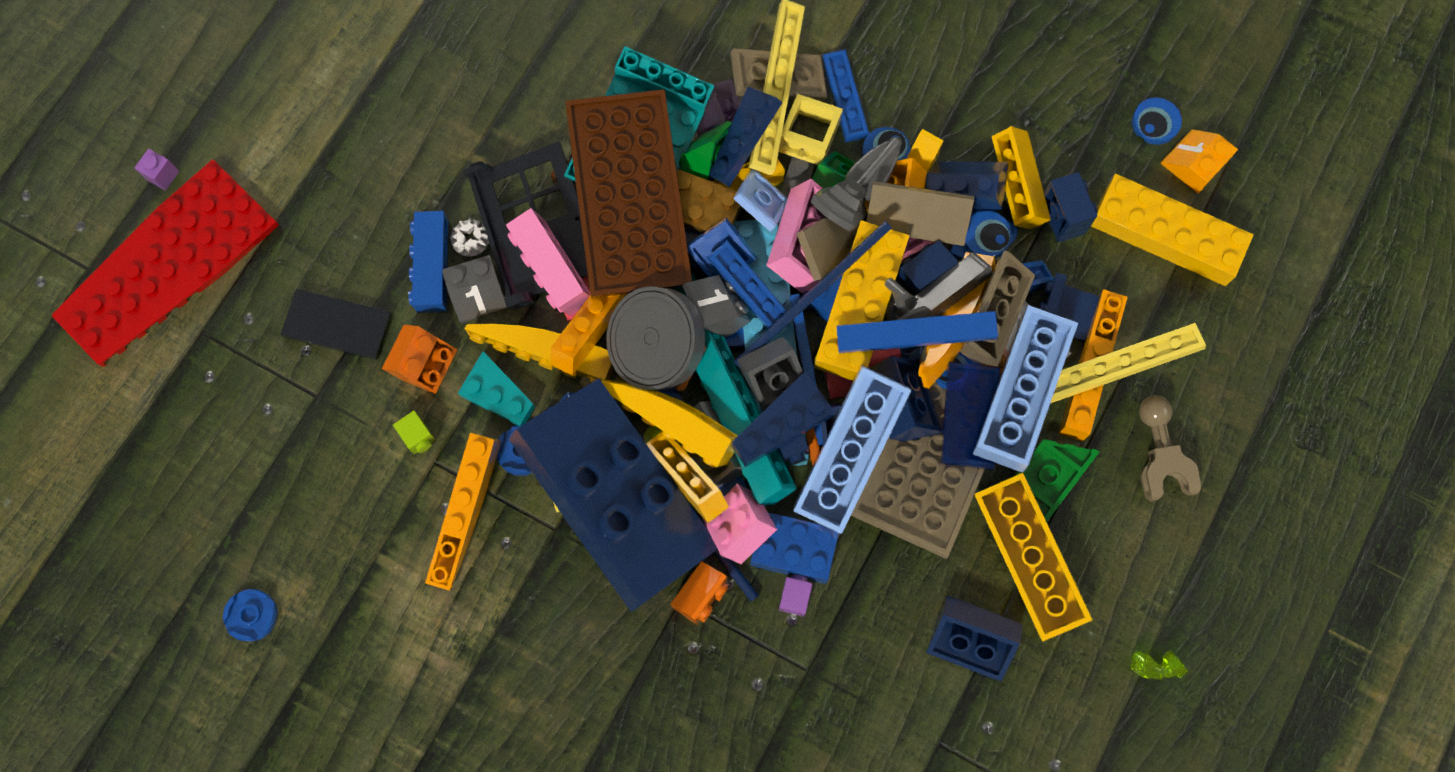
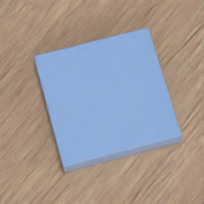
(761, 199)

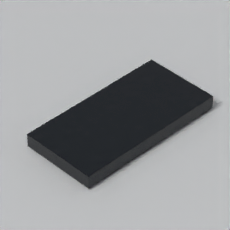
(336, 324)

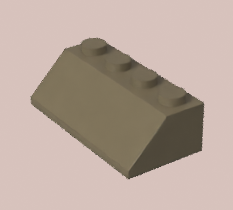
(1005, 296)

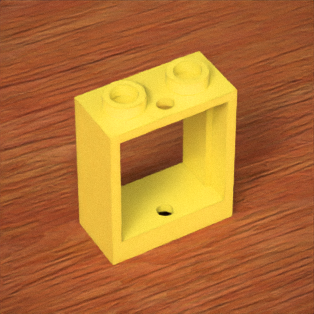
(814, 150)

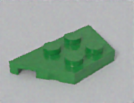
(1055, 472)

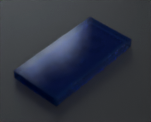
(965, 410)

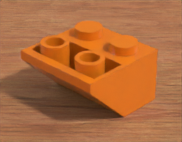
(419, 358)
(699, 593)

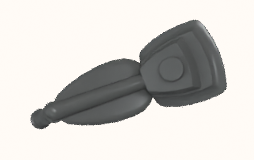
(846, 199)

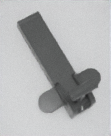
(940, 294)

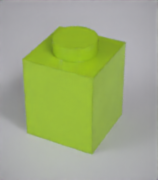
(414, 433)

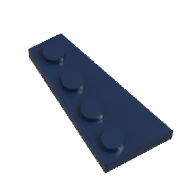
(744, 133)
(788, 417)

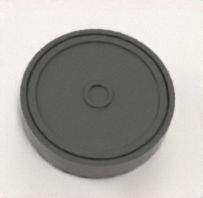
(655, 338)

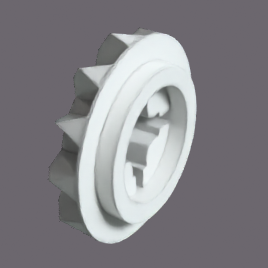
(471, 247)

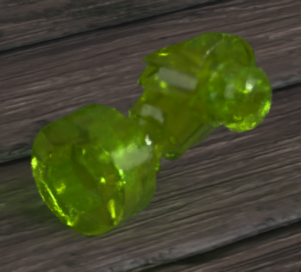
(1146, 666)

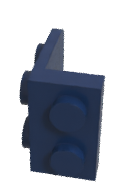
(1070, 304)

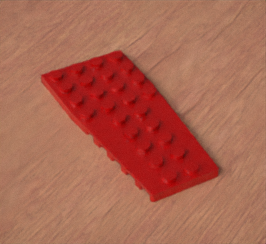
(164, 262)

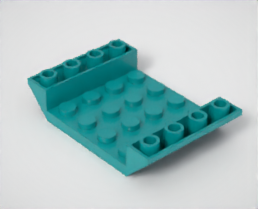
(684, 93)

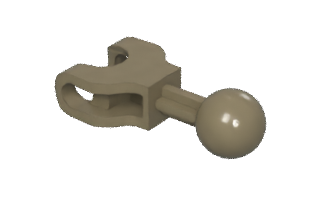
(1165, 459)

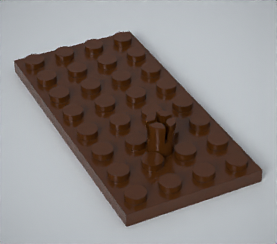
(628, 193)

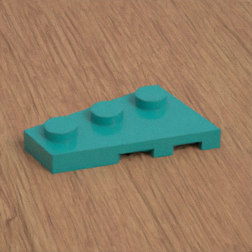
(495, 392)

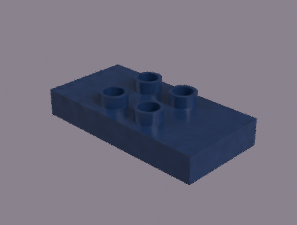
(613, 493)

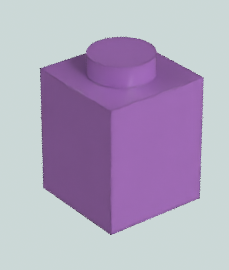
(157, 169)
(795, 595)

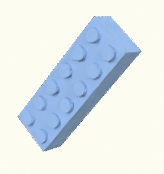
(1025, 389)
(851, 449)

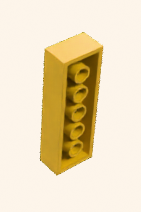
(1172, 230)
(861, 299)
(1033, 557)

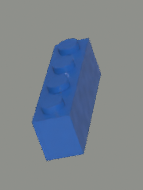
(429, 259)

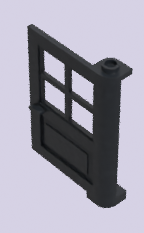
(514, 274)

